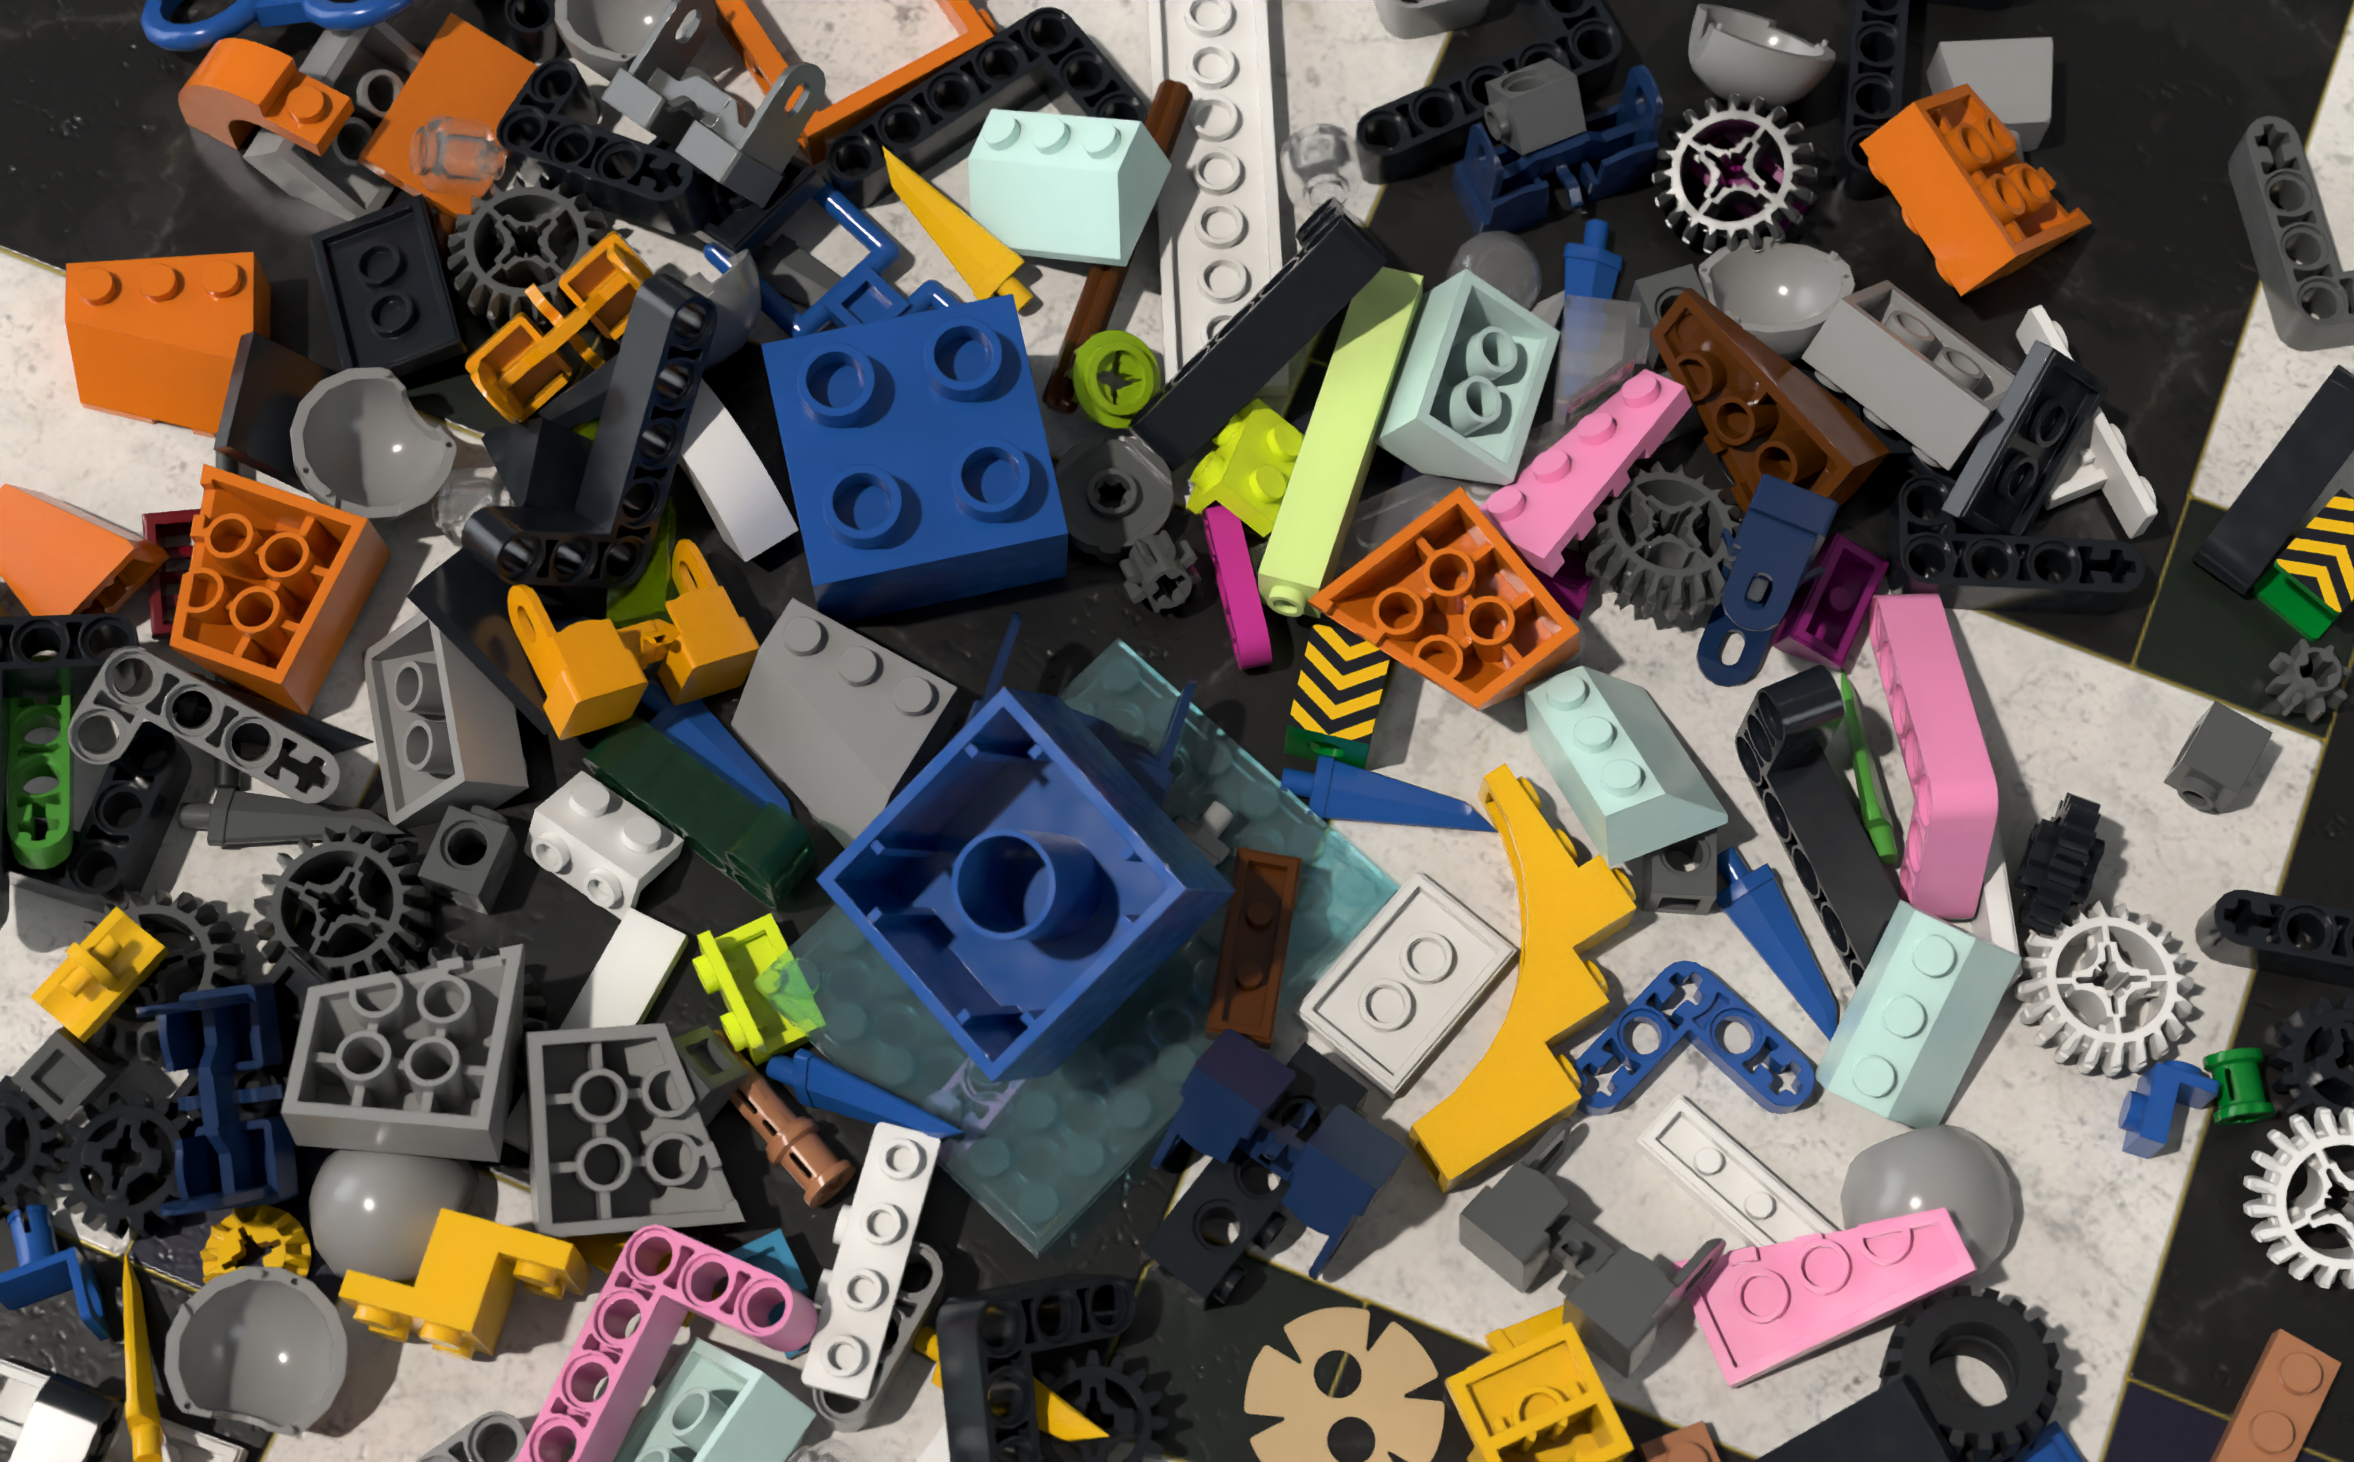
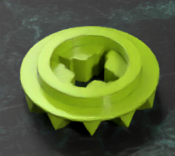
(1130, 361)

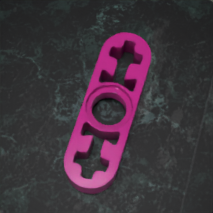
(1237, 587)

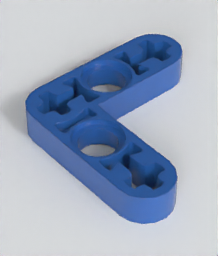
(1698, 1026)

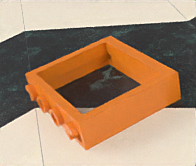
(824, 127)

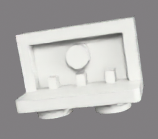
(600, 843)

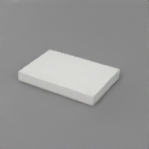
(1404, 984)

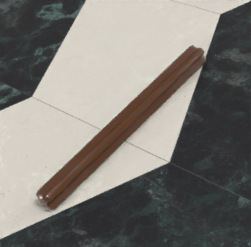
(1103, 280)

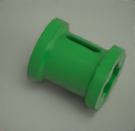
(2241, 1089)

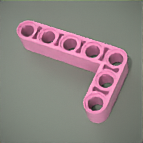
(1941, 753)
(635, 1360)

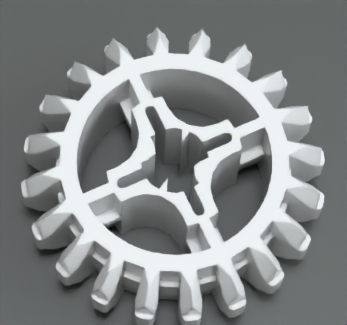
(2103, 1037)
(2310, 1205)

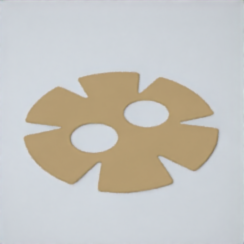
(1389, 1371)

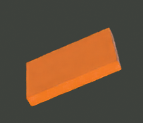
(457, 76)

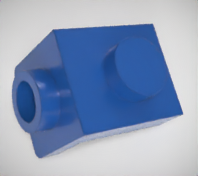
(2150, 1108)

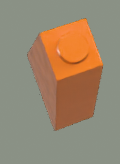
(69, 559)

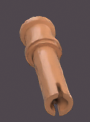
(790, 1138)

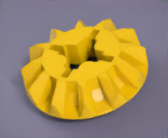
(266, 1227)

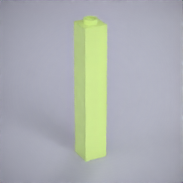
(1338, 444)

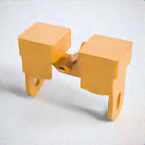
(523, 366)
(597, 672)

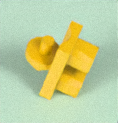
(99, 974)

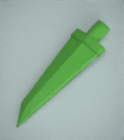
(1876, 818)

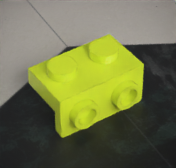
(1248, 467)
(730, 967)

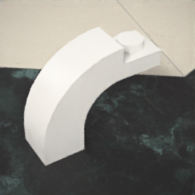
(732, 479)

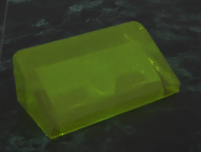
(648, 595)

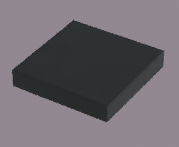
(262, 404)

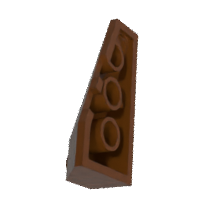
(1762, 408)

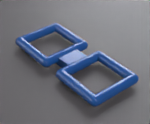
(862, 292)

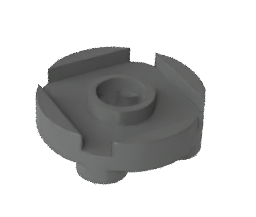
(1113, 463)

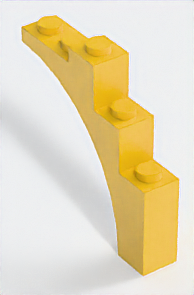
(1562, 914)

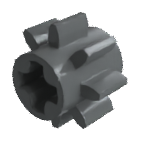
(1160, 571)
(2308, 680)

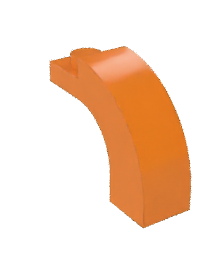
(255, 84)

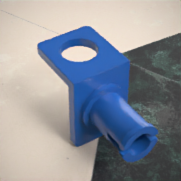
(48, 1272)

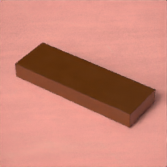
(1254, 946)

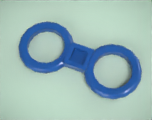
(267, 13)

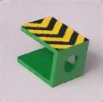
(2315, 572)
(1336, 697)

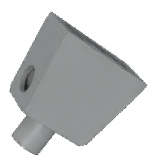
(2008, 77)

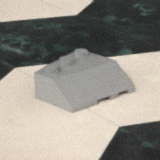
(841, 718)
(410, 1060)
(617, 1135)

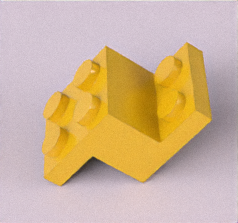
(466, 1285)
(1539, 1405)

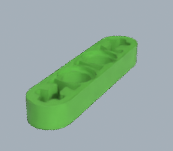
(38, 760)

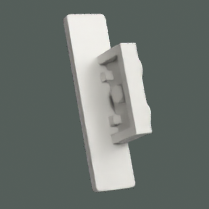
(2101, 452)
(870, 1262)

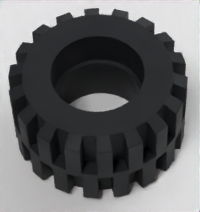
(1996, 1337)

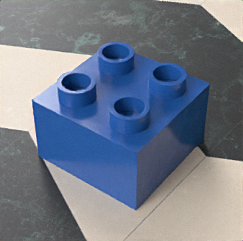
(917, 459)
(1024, 885)

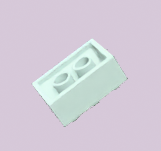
(1065, 184)
(1467, 383)
(1618, 764)
(1916, 1018)
(716, 1412)

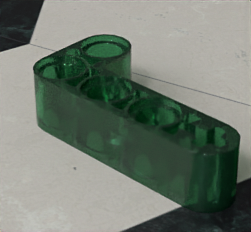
(753, 846)

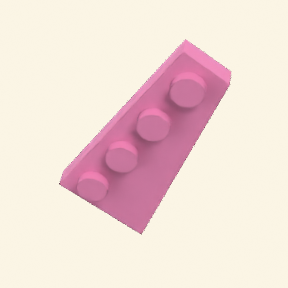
(1568, 482)
(1810, 1291)

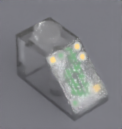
(1595, 355)

